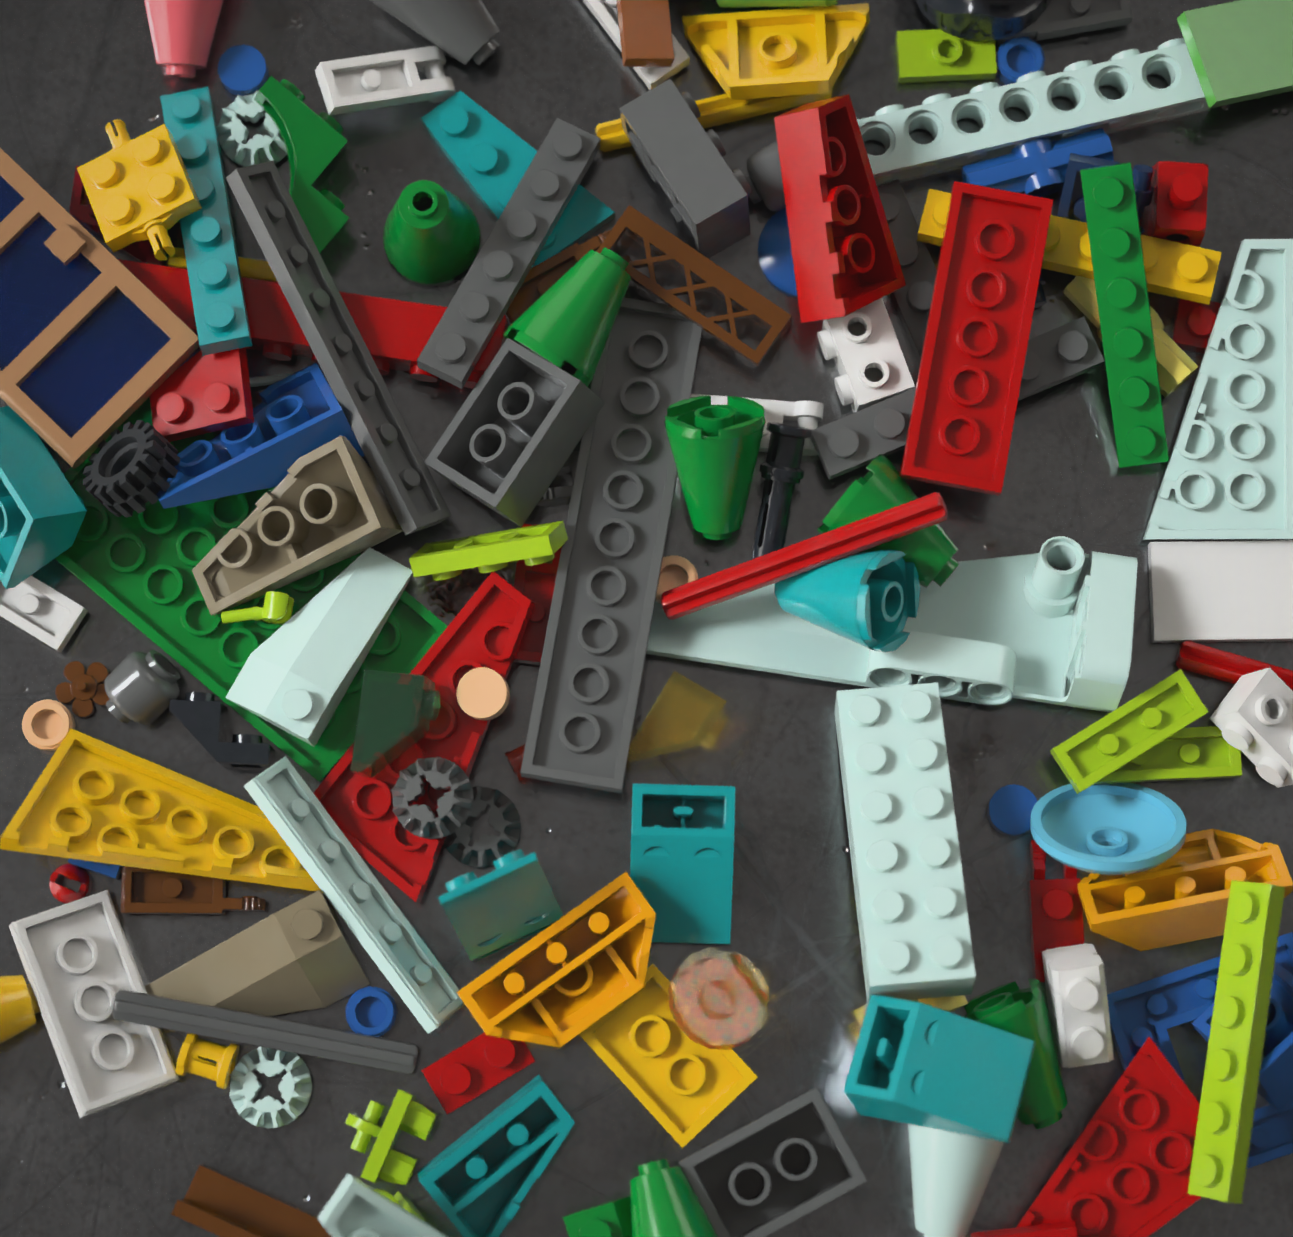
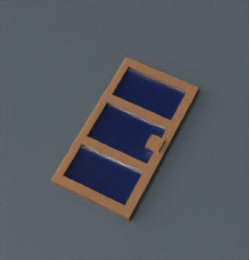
(75, 324)

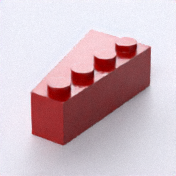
(833, 212)

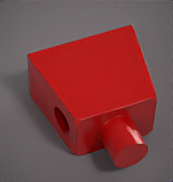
(1178, 202)

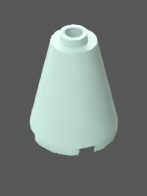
(948, 1178)

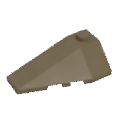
(309, 521)
(274, 967)

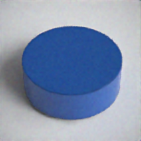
(1018, 58)
(242, 70)
(1011, 810)
(371, 1011)

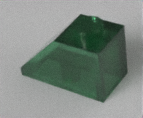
(391, 718)

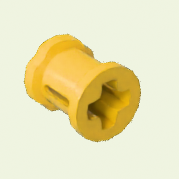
(189, 1060)

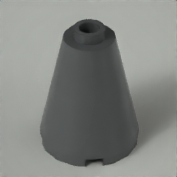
(455, 26)

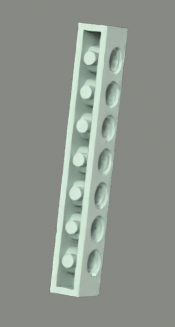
(1032, 93)

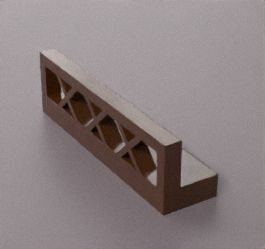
(708, 278)
(239, 1210)

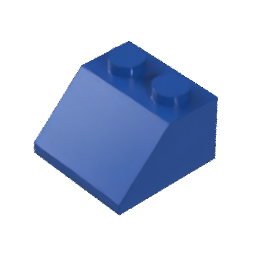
(1276, 1066)

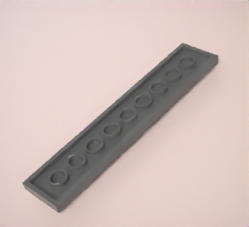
(612, 554)

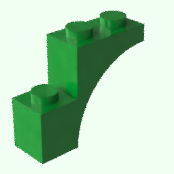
(311, 146)

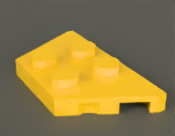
(777, 49)

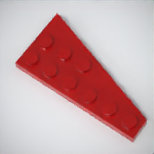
(479, 636)
(1131, 1158)

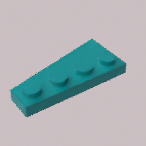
(494, 163)

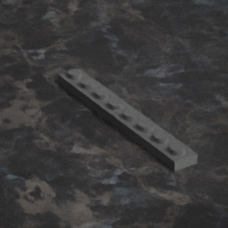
(338, 346)

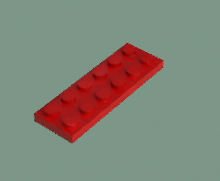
(976, 338)

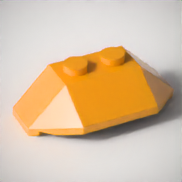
(1182, 896)
(568, 971)

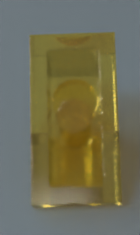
(678, 722)

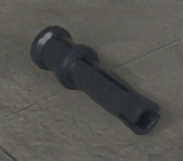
(780, 475)

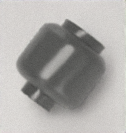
(766, 177)
(141, 687)

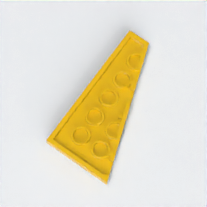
(138, 814)

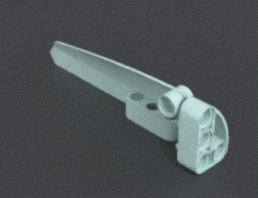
(983, 635)

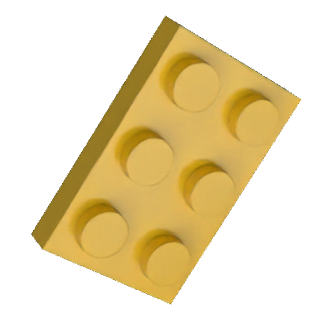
(662, 1066)

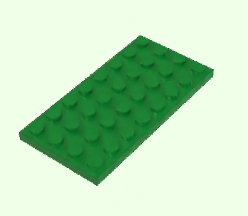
(147, 576)

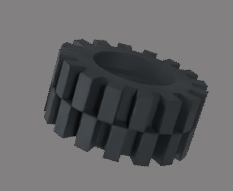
(131, 469)

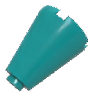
(857, 598)

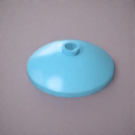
(1108, 827)

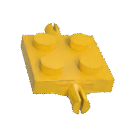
(139, 189)

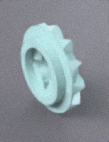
(234, 134)
(268, 1111)

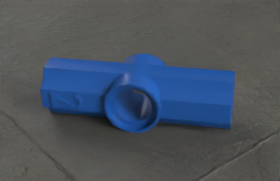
(1038, 164)

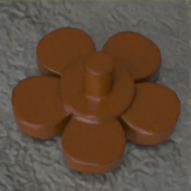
(84, 687)

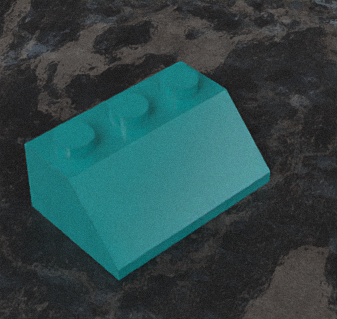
(36, 503)

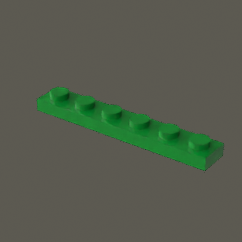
(1124, 314)

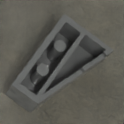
(689, 167)

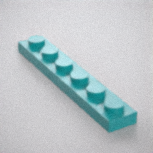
(209, 231)

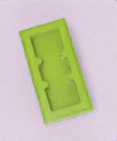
(943, 57)

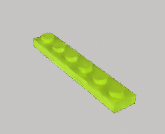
(1236, 1041)

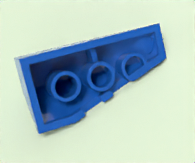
(288, 423)

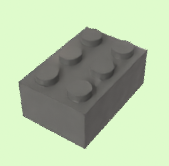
(514, 432)
(773, 1169)

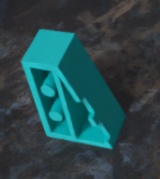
(497, 1161)

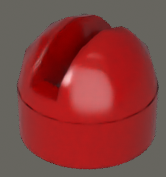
(73, 873)

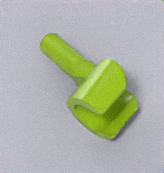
(276, 610)

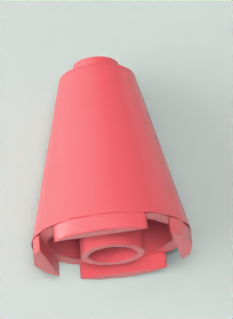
(182, 33)

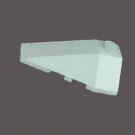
(314, 656)

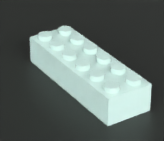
(904, 843)

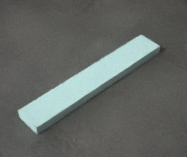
(355, 894)

